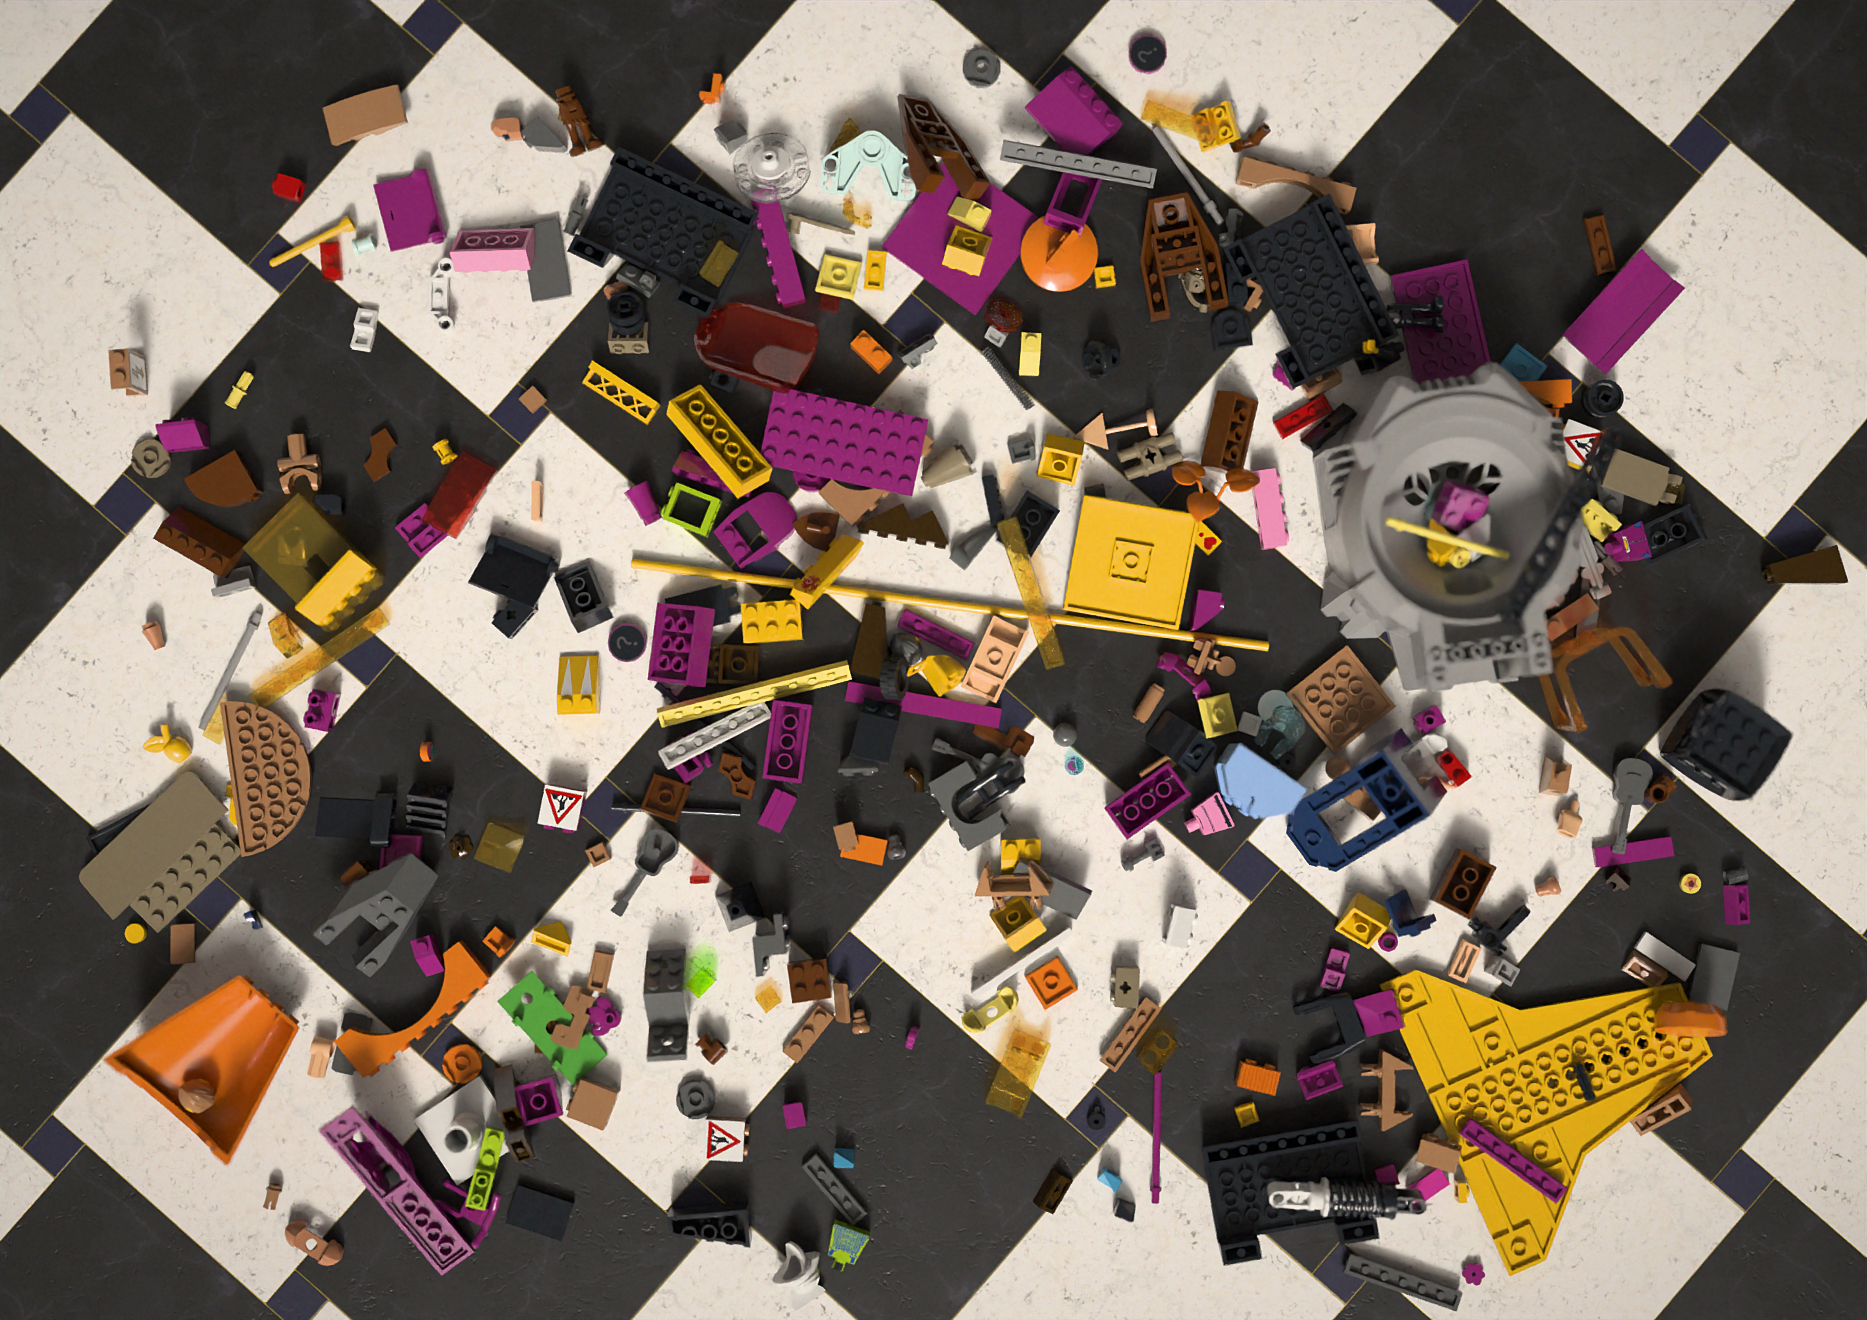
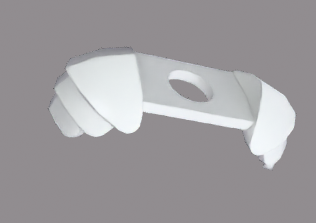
(1428, 743)

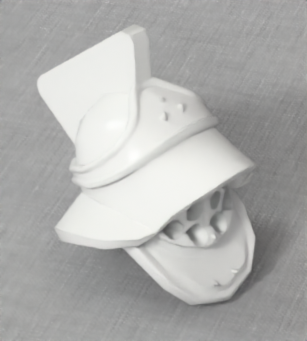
(800, 1276)

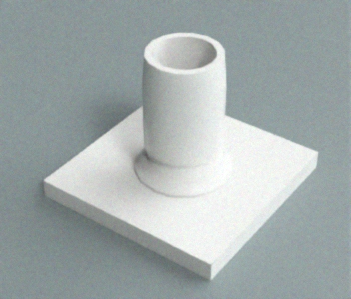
(458, 1127)

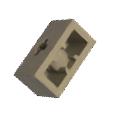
(1130, 997)

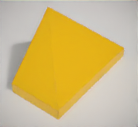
(552, 937)

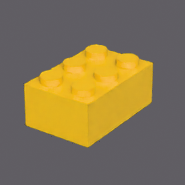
(772, 621)

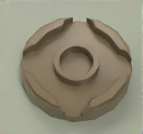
(150, 458)

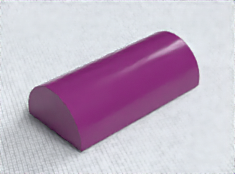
(1147, 801)

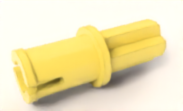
(239, 390)

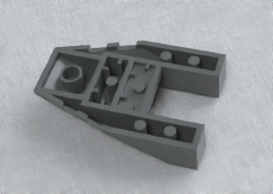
(386, 900)

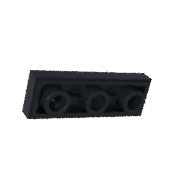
(1328, 427)

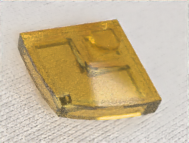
(499, 847)

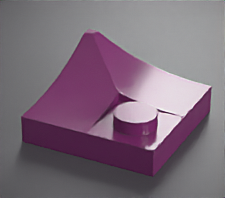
(1379, 1012)

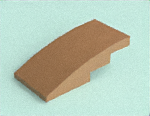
(365, 115)

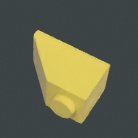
(970, 213)
(1030, 354)

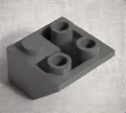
(850, 765)

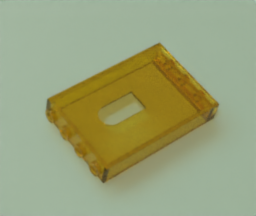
(292, 540)

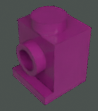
(1420, 719)

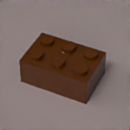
(1463, 883)

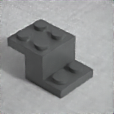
(771, 943)

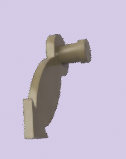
(798, 218)

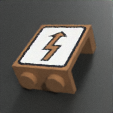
(128, 371)

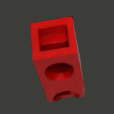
(1453, 768)

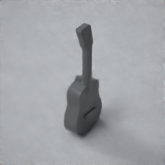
(986, 764)
(1630, 780)
(657, 850)

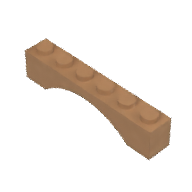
(1257, 173)

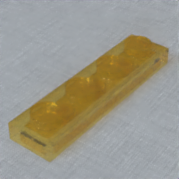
(1180, 123)

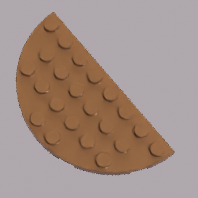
(266, 774)

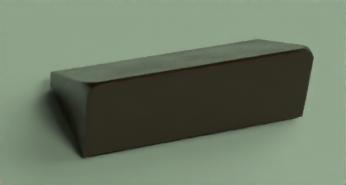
(1052, 1191)

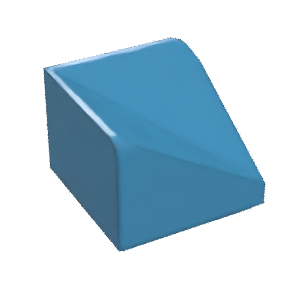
(844, 1158)
(1109, 1178)

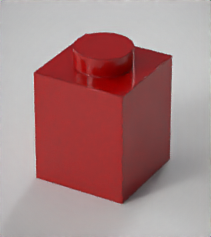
(288, 187)

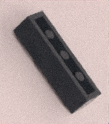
(991, 495)

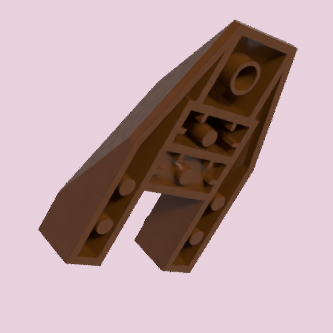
(929, 135)
(1178, 243)

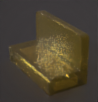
(718, 263)

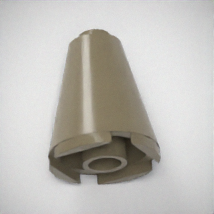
(948, 466)

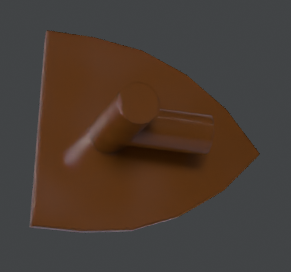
(817, 529)

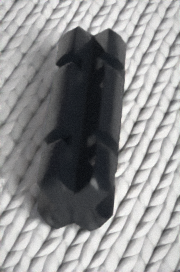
(1584, 1081)

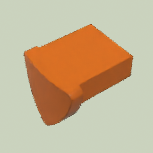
(498, 941)

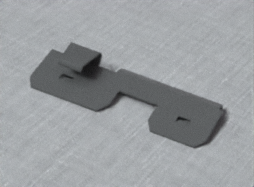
(340, 1062)

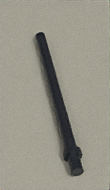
(666, 693)
(625, 807)

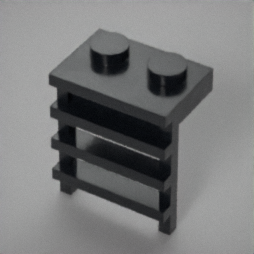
(430, 799)

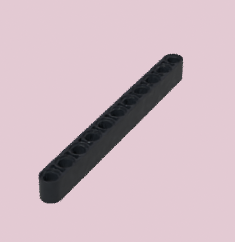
(1569, 518)

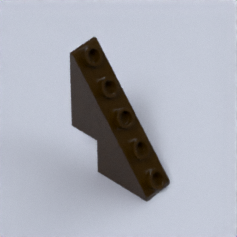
(899, 524)
(515, 1133)

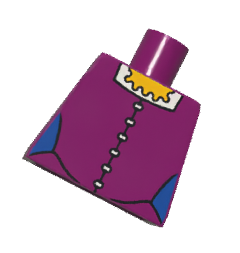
(1628, 543)

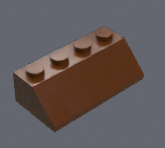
(1229, 432)
(200, 542)

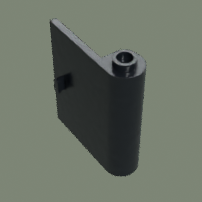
(514, 570)

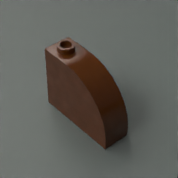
(225, 482)

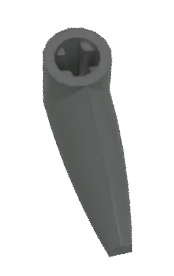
(971, 547)

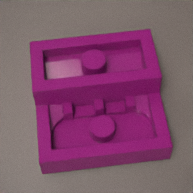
(418, 534)

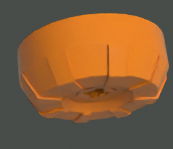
(1690, 1020)

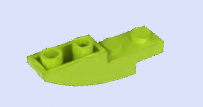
(485, 1168)

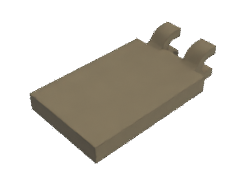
(1640, 478)

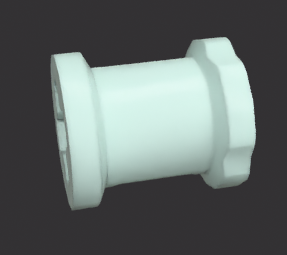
(364, 244)

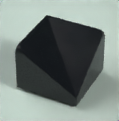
(1124, 1210)

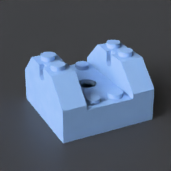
(1255, 784)

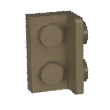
(631, 343)

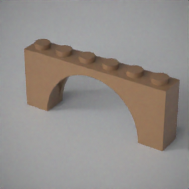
(854, 504)

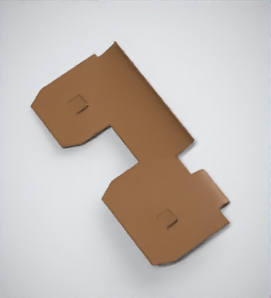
(576, 1003)

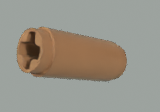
(1148, 703)

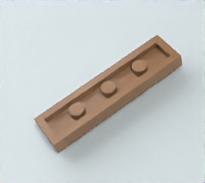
(1130, 1034)

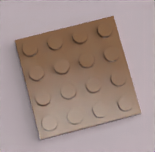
(1340, 700)

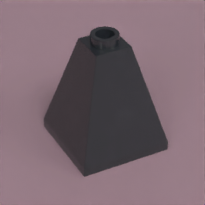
(748, 903)

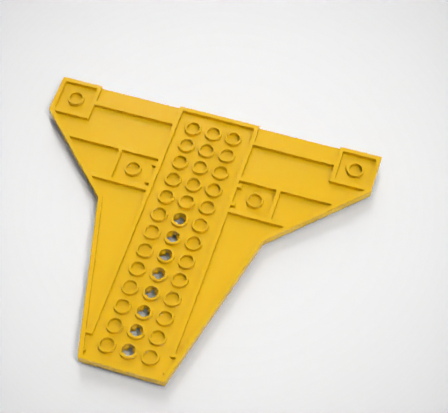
(1495, 1068)

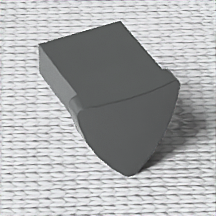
(1022, 451)

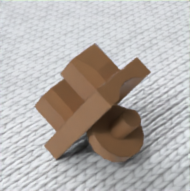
(1200, 663)

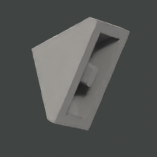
(1502, 970)

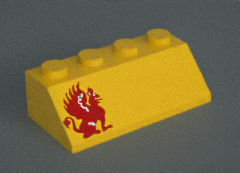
(826, 570)

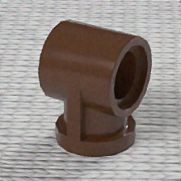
(1665, 787)
(711, 1048)

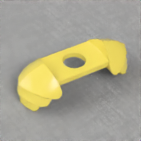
(978, 1020)

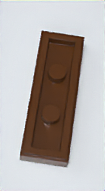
(1600, 245)

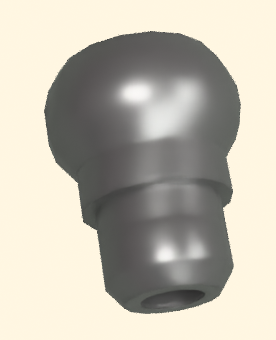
(895, 849)

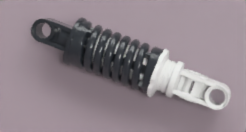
(1348, 1198)

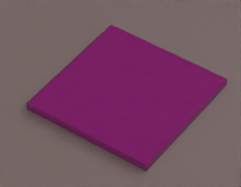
(926, 229)

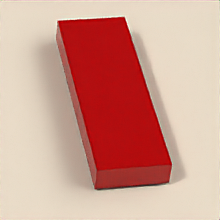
(1302, 416)

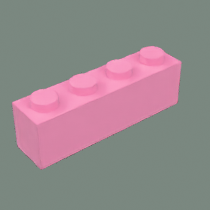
(1269, 510)

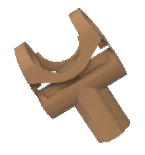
(298, 463)

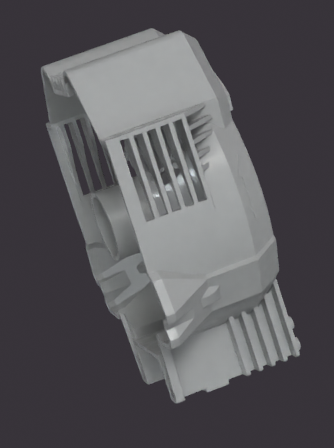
(1381, 580)

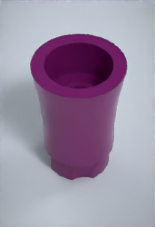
(644, 503)

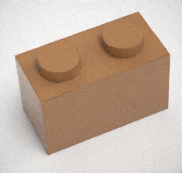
(1439, 1152)

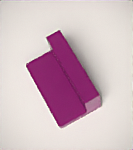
(777, 810)

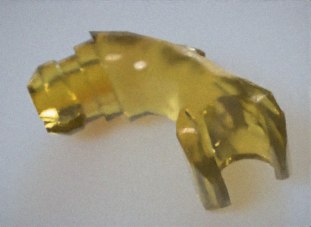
(849, 213)

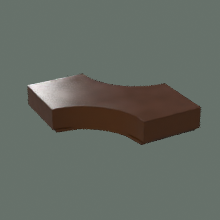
(378, 463)
(741, 782)

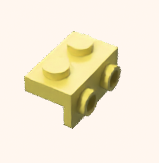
(1598, 520)

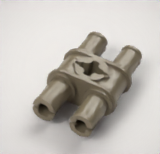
(1158, 462)

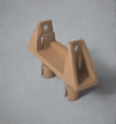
(1031, 885)
(1386, 1091)

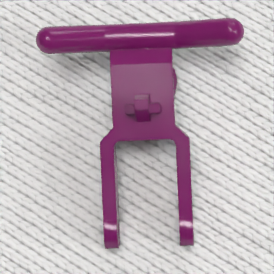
(480, 1217)

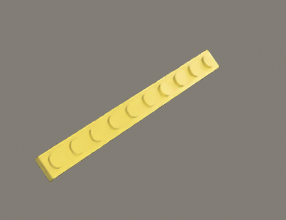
(754, 693)

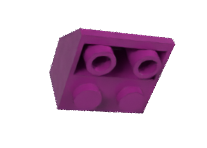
(183, 435)

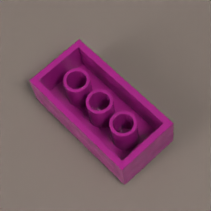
(787, 741)

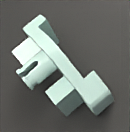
(870, 150)

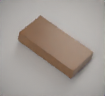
(600, 971)

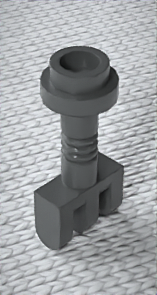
(1128, 864)

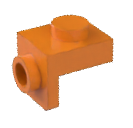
(718, 87)

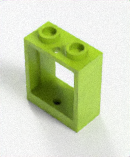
(709, 517)

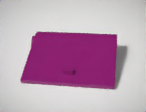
(414, 211)

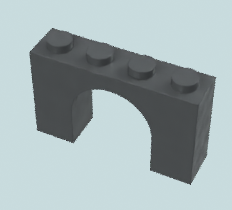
(970, 832)

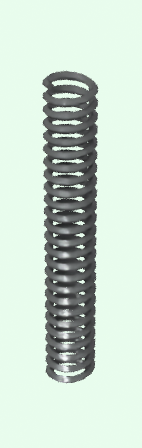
(1006, 381)

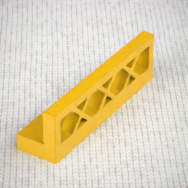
(621, 384)

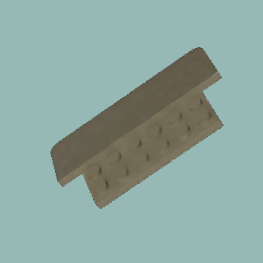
(164, 855)

